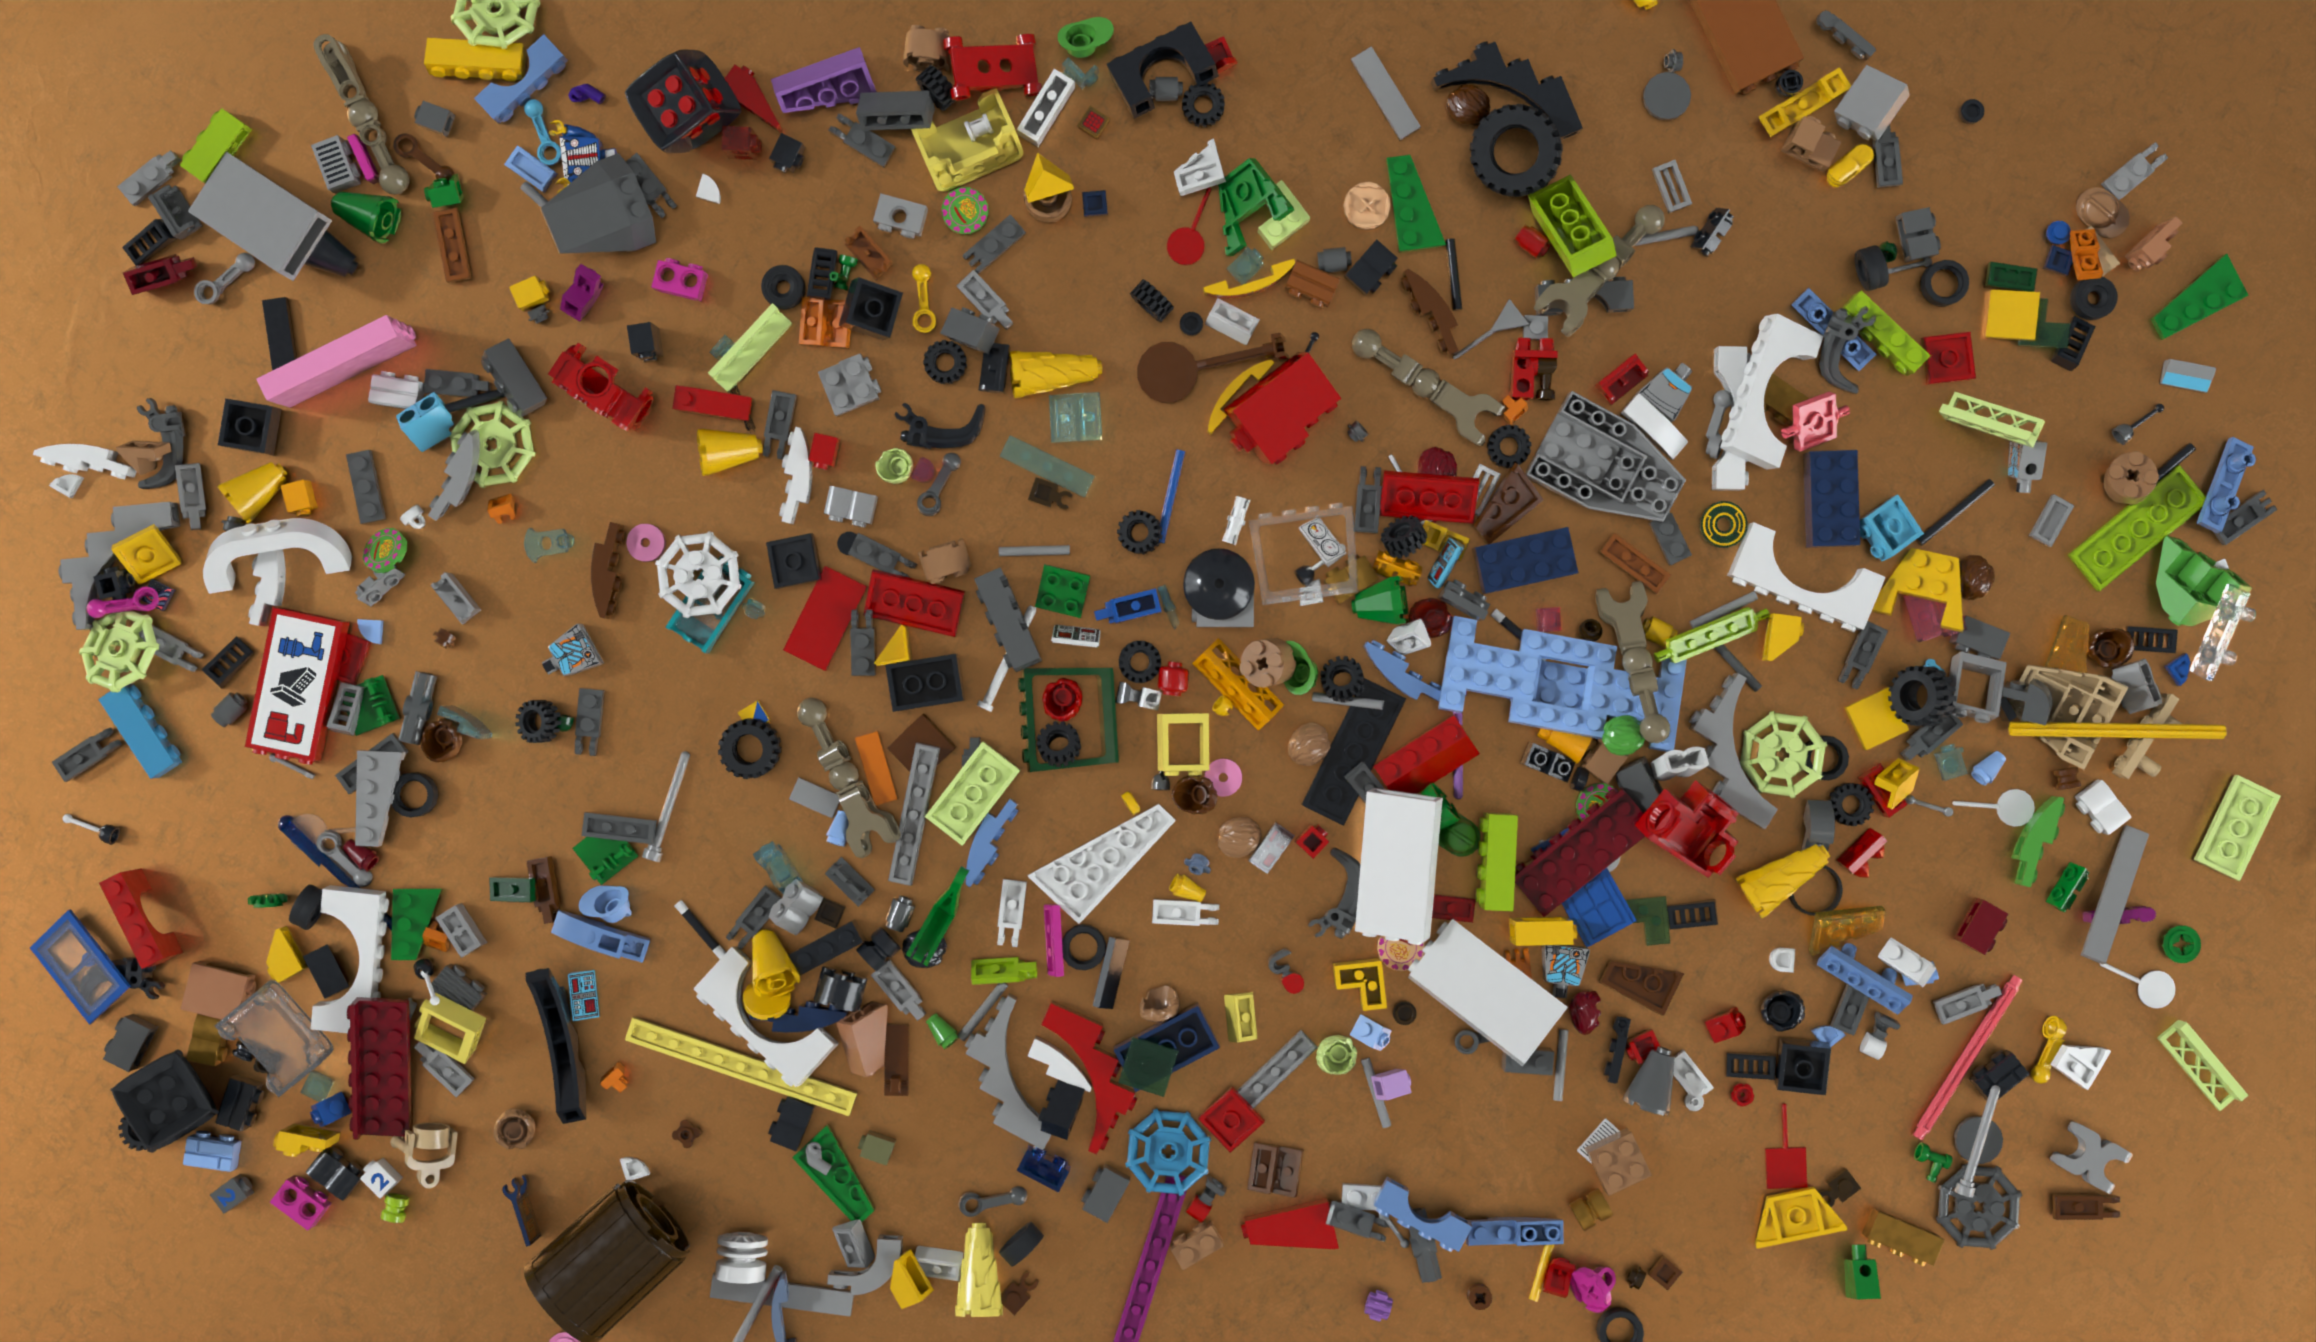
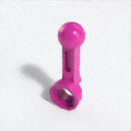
(98, 608)

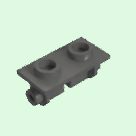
(850, 881)

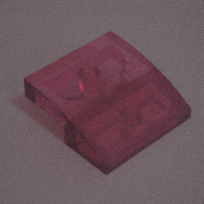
(1927, 618)

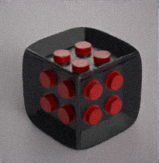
(682, 101)

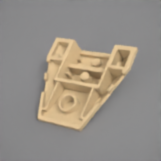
(2076, 699)

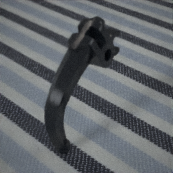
(930, 437)
(139, 977)

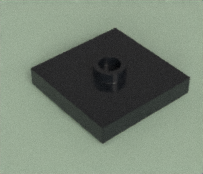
(793, 561)

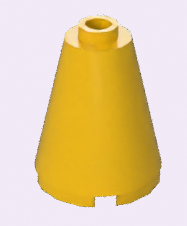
(725, 449)
(253, 489)
(771, 966)

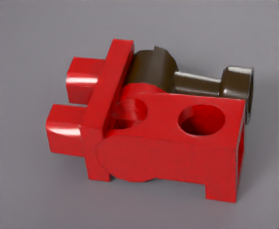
(1531, 363)

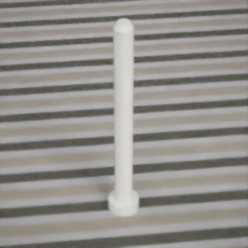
(1002, 670)

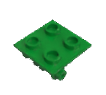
(1062, 591)
(376, 706)
(604, 856)

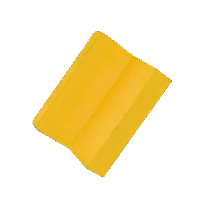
(1899, 780)

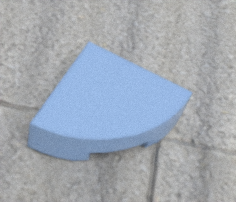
(371, 630)
(1828, 1034)

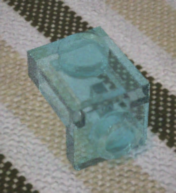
(1073, 72)
(1950, 762)

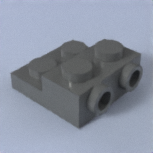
(1466, 602)

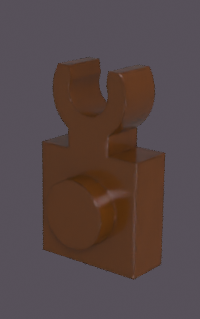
(1016, 1295)

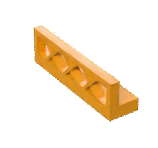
(1235, 687)

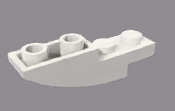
(82, 457)
(800, 468)
(270, 589)

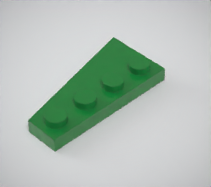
(1412, 212)
(2205, 296)
(841, 1181)

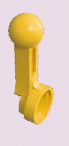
(921, 274)
(2041, 1072)

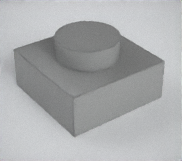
(1537, 327)

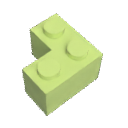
(1278, 231)

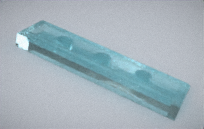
(1047, 466)

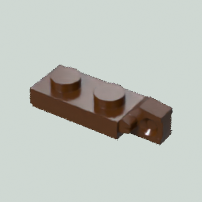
(545, 887)

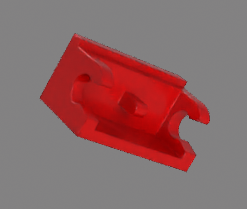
(1622, 379)
(1880, 795)

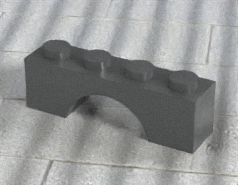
(1614, 295)

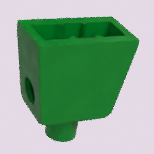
(1863, 1284)

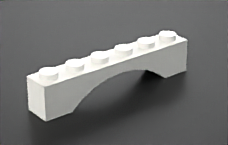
(1729, 367)

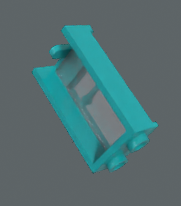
(706, 629)

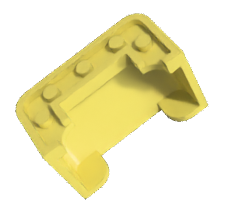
(958, 160)

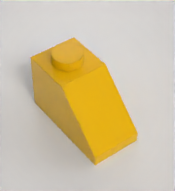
(1781, 634)
(284, 956)
(909, 1281)

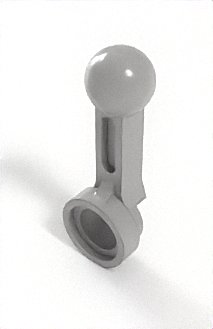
(243, 263)
(1722, 400)
(360, 877)

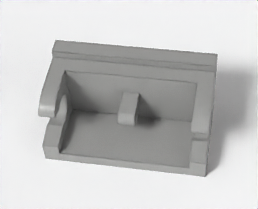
(456, 597)
(461, 930)

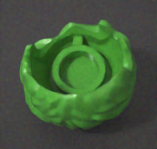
(1622, 735)

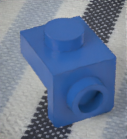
(330, 1110)

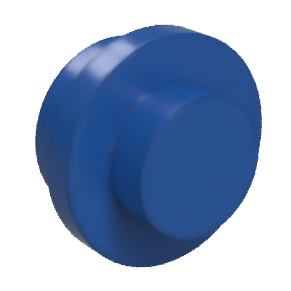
(2058, 232)

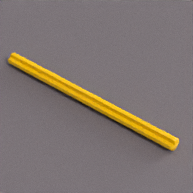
(2126, 730)

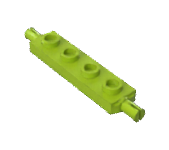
(1711, 635)

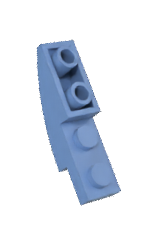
(1393, 669)
(982, 849)
(600, 938)
(1516, 1230)

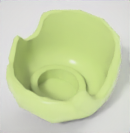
(894, 466)

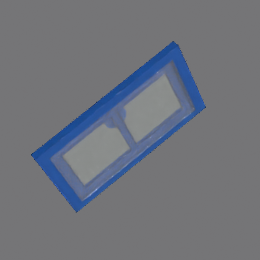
(80, 966)

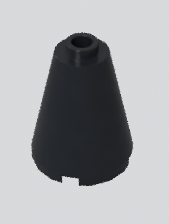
(332, 256)

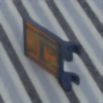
(523, 1210)

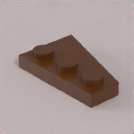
(1508, 505)
(1644, 985)

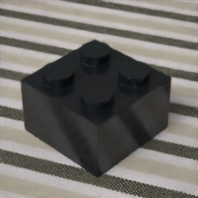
(870, 308)
(249, 427)
(1802, 1066)

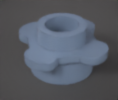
(1198, 864)

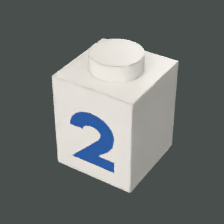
(380, 1177)

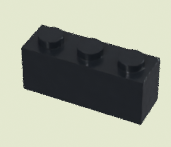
(827, 947)

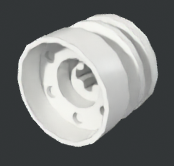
(741, 1260)

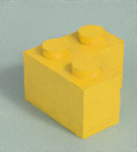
(1367, 976)

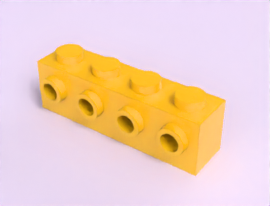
(463, 60)

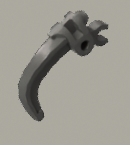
(1839, 329)
(172, 431)
(1343, 916)

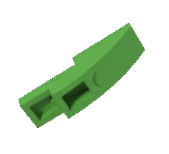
(2039, 829)

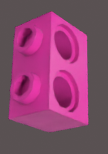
(678, 285)
(298, 1208)

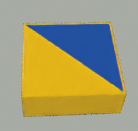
(754, 711)

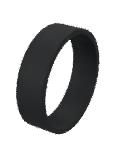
(1839, 890)

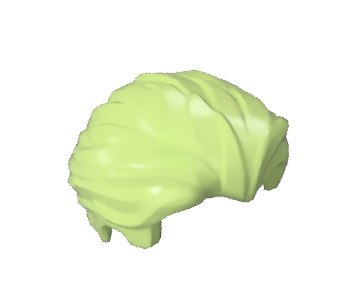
(1336, 1055)

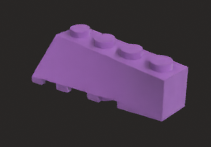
(824, 83)

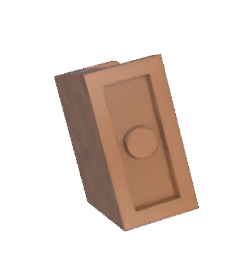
(215, 990)

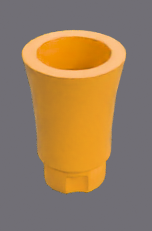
(1571, 745)

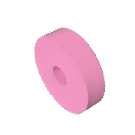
(635, 540)
(1233, 772)

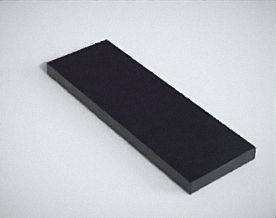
(1356, 741)

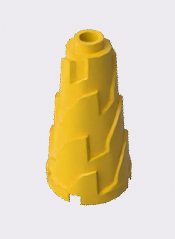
(1047, 371)
(1781, 878)

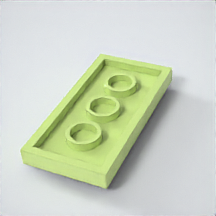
(972, 793)
(2237, 827)

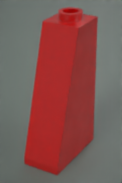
(1292, 1226)

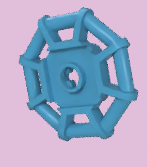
(1158, 1162)

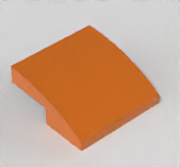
(821, 324)

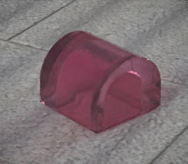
(924, 471)
(1548, 619)

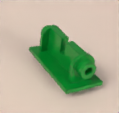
(2072, 879)

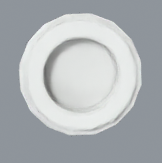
(412, 514)

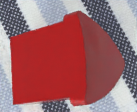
(1221, 54)

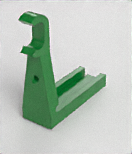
(938, 920)

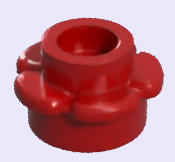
(1736, 1094)

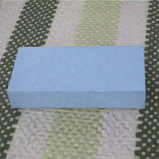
(530, 169)

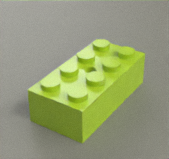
(1572, 225)
(1497, 861)

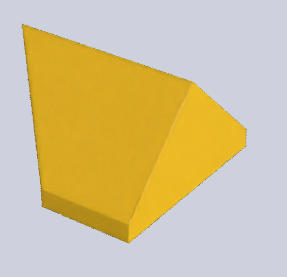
(1046, 180)
(897, 649)

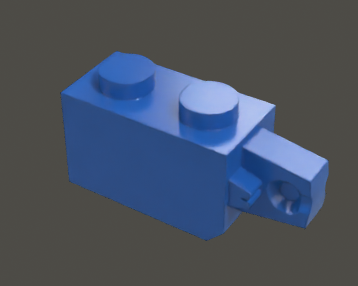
(1130, 607)

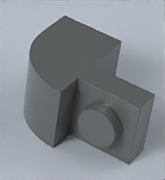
(2036, 698)
(1819, 824)

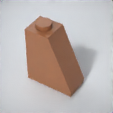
(864, 1038)

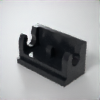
(995, 369)
(326, 971)

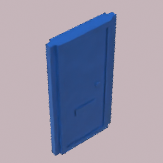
(1597, 906)

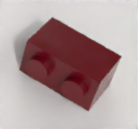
(1981, 926)

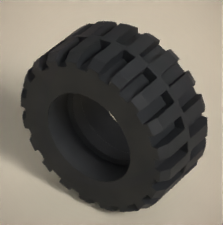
(1484, 142)

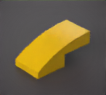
(1438, 536)

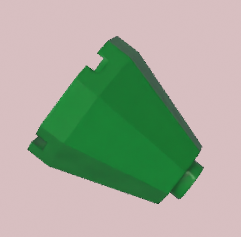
(1383, 602)

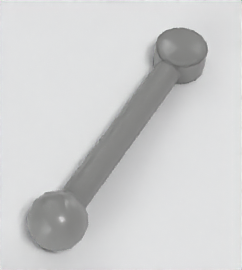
(1926, 262)
(306, 773)
(1947, 811)
(1403, 1242)

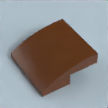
(924, 732)
(1275, 1169)

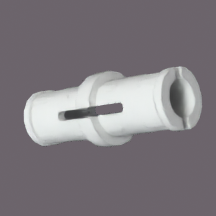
(1236, 520)

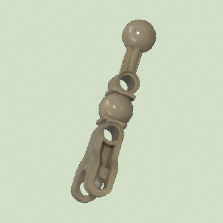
(361, 112)
(1576, 294)
(1427, 384)
(1636, 659)
(844, 776)

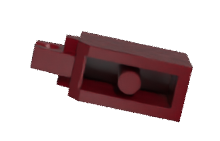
(157, 273)

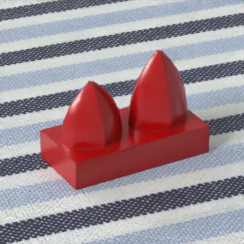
(1866, 847)

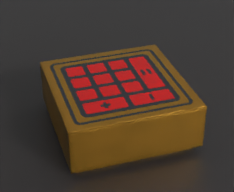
(1093, 122)

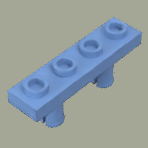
(1819, 315)
(2225, 484)
(1877, 987)

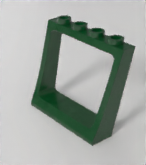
(1107, 717)

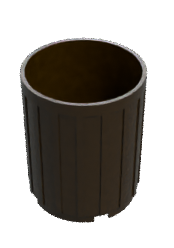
(606, 1262)

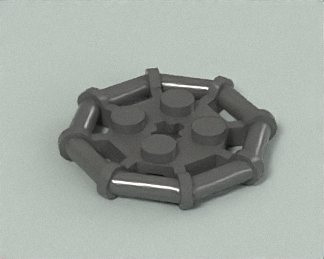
(1990, 1215)

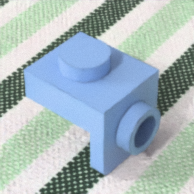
(1371, 1033)

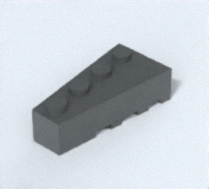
(1007, 619)

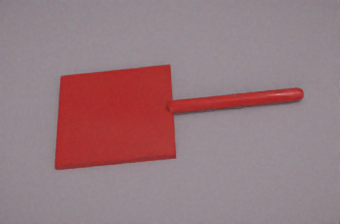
(1786, 1165)

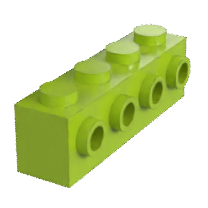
(1887, 336)

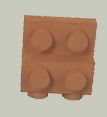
(2153, 246)

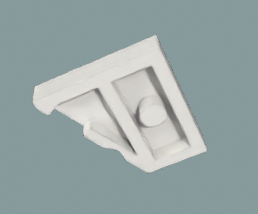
(1200, 171)
(2080, 1063)

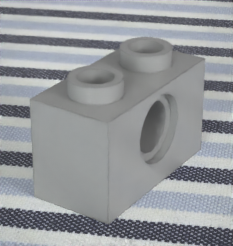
(890, 206)

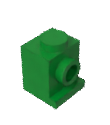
(444, 192)

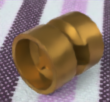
(1591, 1209)

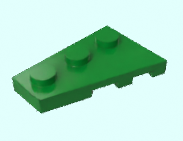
(410, 917)

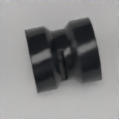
(1784, 85)

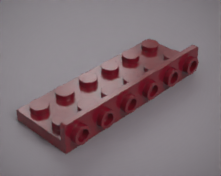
(1580, 851)
(379, 1067)

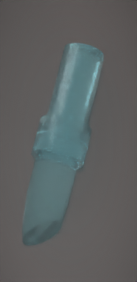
(1168, 606)

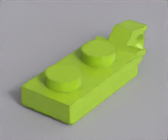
(1001, 970)

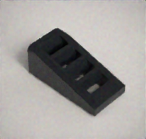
(160, 233)
(825, 259)
(2068, 358)
(2172, 639)
(222, 656)
(1713, 920)
(1761, 1057)

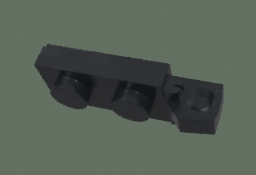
(1617, 1048)

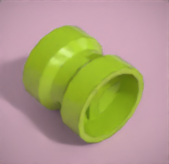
(395, 1207)

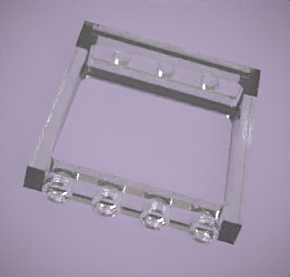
(1309, 592)

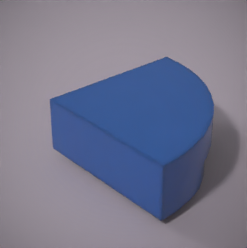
(2179, 669)

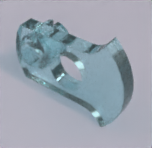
(534, 547)

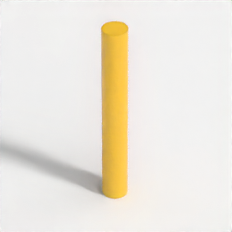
(1541, 1272)

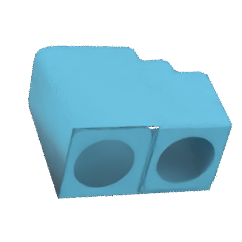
(431, 426)

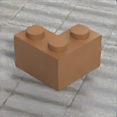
(1811, 144)

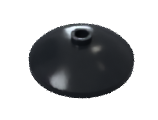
(1213, 601)

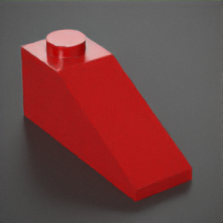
(750, 95)
(711, 403)

